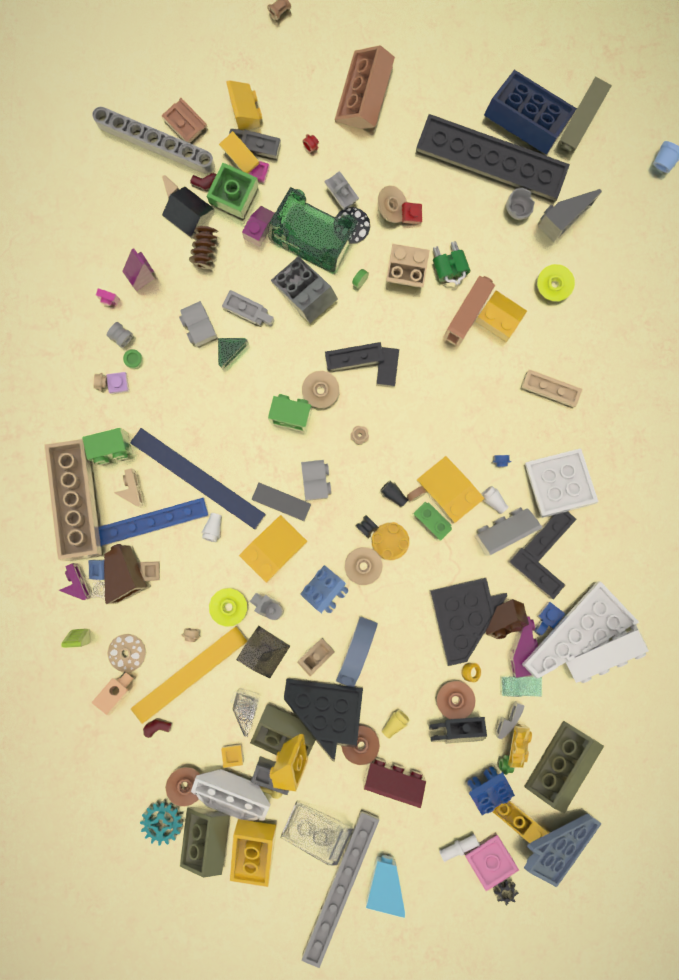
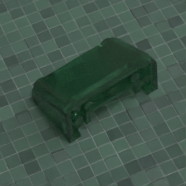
(310, 231)

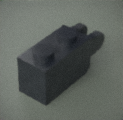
(460, 730)

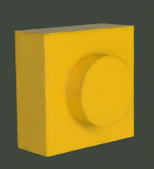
(232, 756)

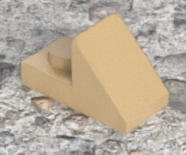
(133, 492)
(315, 657)

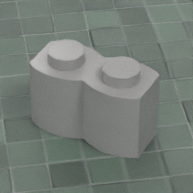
(198, 324)
(314, 479)

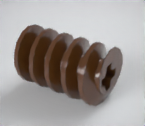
(202, 246)

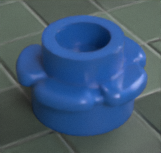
(501, 460)

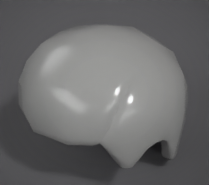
(520, 204)

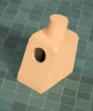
(106, 700)

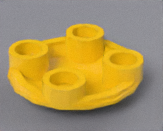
(390, 541)

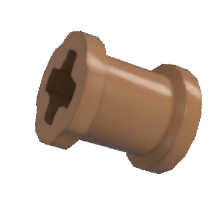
(278, 8)

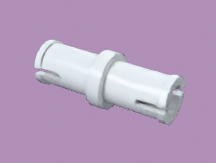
(459, 848)

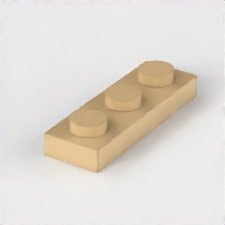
(552, 388)

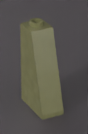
(584, 114)

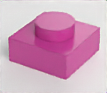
(107, 298)

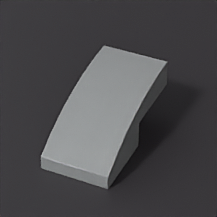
(506, 725)

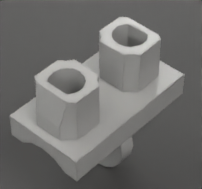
(341, 190)
(267, 606)

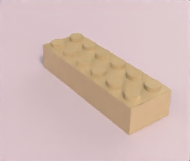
(72, 501)

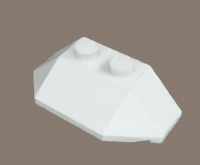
(231, 795)

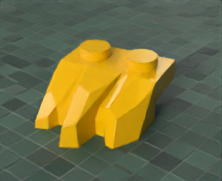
(519, 747)

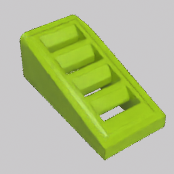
(76, 638)

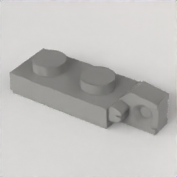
(247, 308)

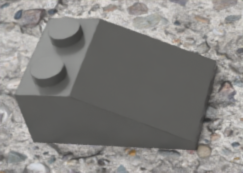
(565, 213)

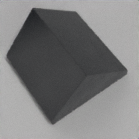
(187, 211)

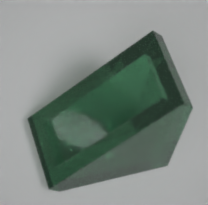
(229, 349)

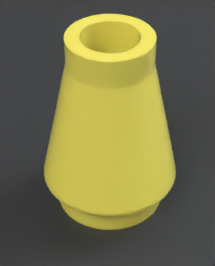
(395, 724)

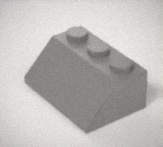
(507, 531)

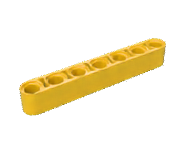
(188, 675)

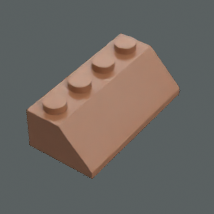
(365, 87)

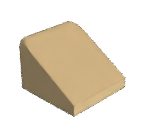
(169, 185)
(149, 570)

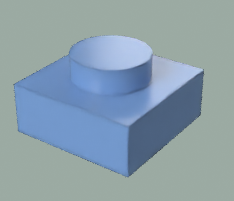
(96, 569)

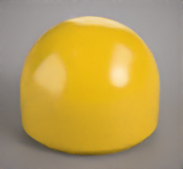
(466, 672)

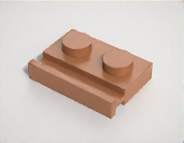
(184, 120)

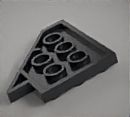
(463, 616)
(327, 712)

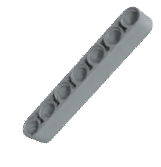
(147, 133)

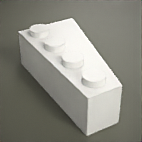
(608, 654)

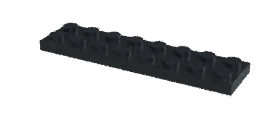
(492, 157)

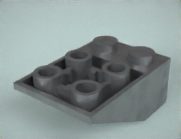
(304, 289)

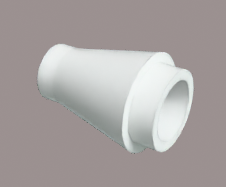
(495, 499)
(212, 528)

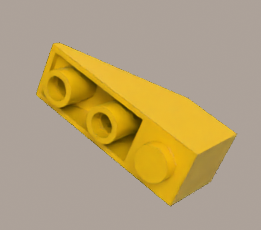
(520, 821)

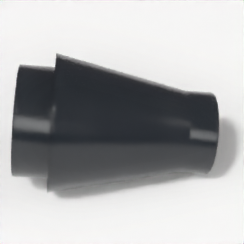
(393, 493)

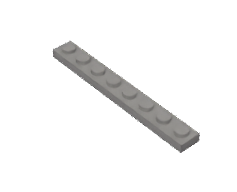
(340, 889)

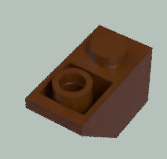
(507, 619)

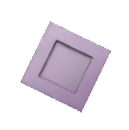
(117, 382)

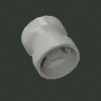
(119, 334)

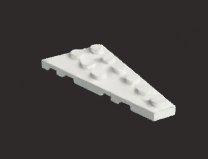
(587, 625)

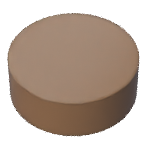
(416, 494)

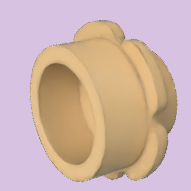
(99, 381)
(354, 434)
(190, 634)

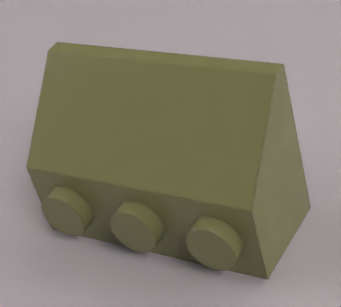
(278, 728)
(204, 842)

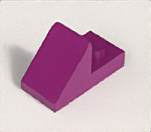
(78, 587)

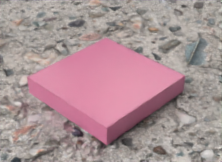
(492, 863)

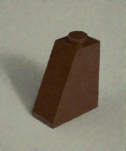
(121, 574)

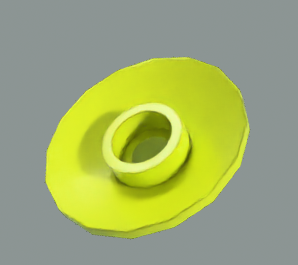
(560, 275)
(220, 614)

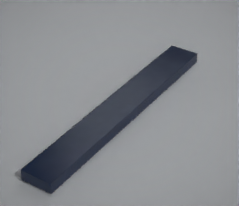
(198, 478)

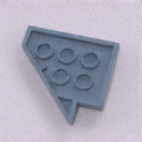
(559, 850)

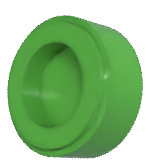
(360, 278)
(133, 359)

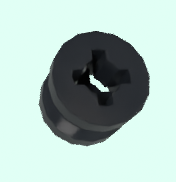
(367, 526)

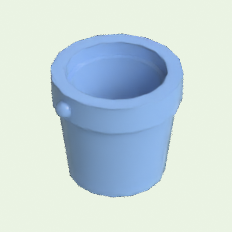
(667, 156)

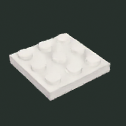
(561, 483)

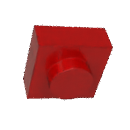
(412, 213)

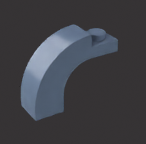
(357, 652)

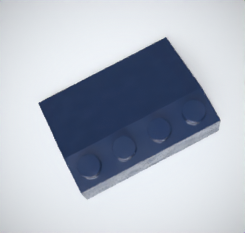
(529, 111)

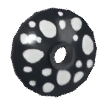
(363, 223)

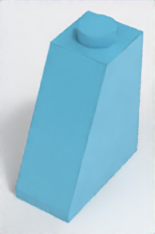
(385, 889)

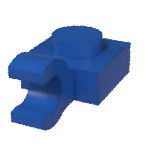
(549, 617)

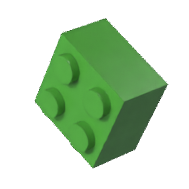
(232, 190)
(290, 412)
(107, 446)

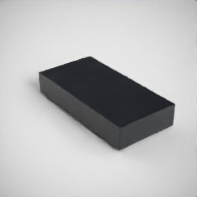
(388, 369)

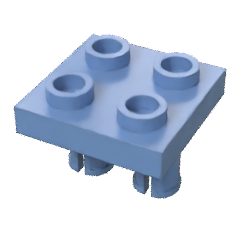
(324, 589)

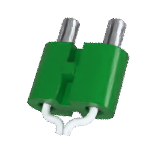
(451, 265)

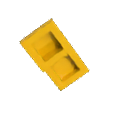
(239, 153)

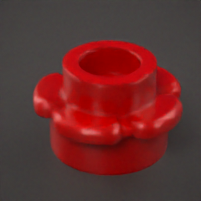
(310, 142)

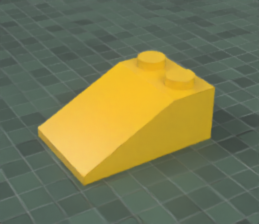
(450, 489)
(273, 548)
(252, 852)

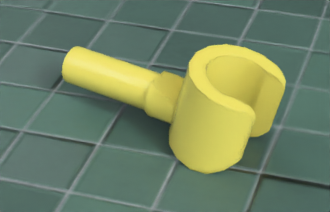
(274, 794)

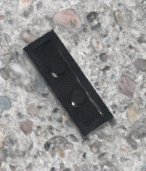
(354, 356)
(549, 534)
(537, 573)

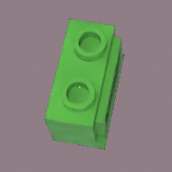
(433, 520)

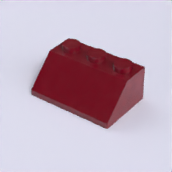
(395, 783)

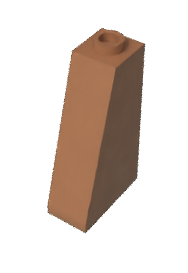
(469, 310)

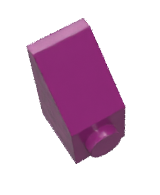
(258, 226)

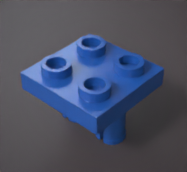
(491, 793)

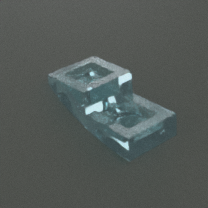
(522, 686)

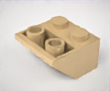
(407, 265)

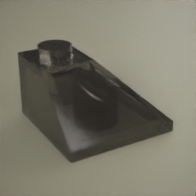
(263, 652)

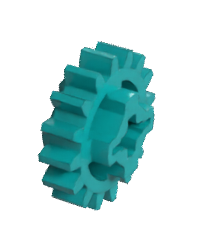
(166, 819)

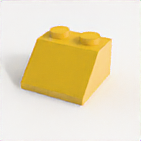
(243, 105)
(501, 316)
(290, 764)

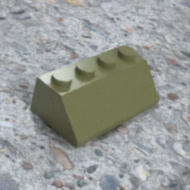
(564, 767)

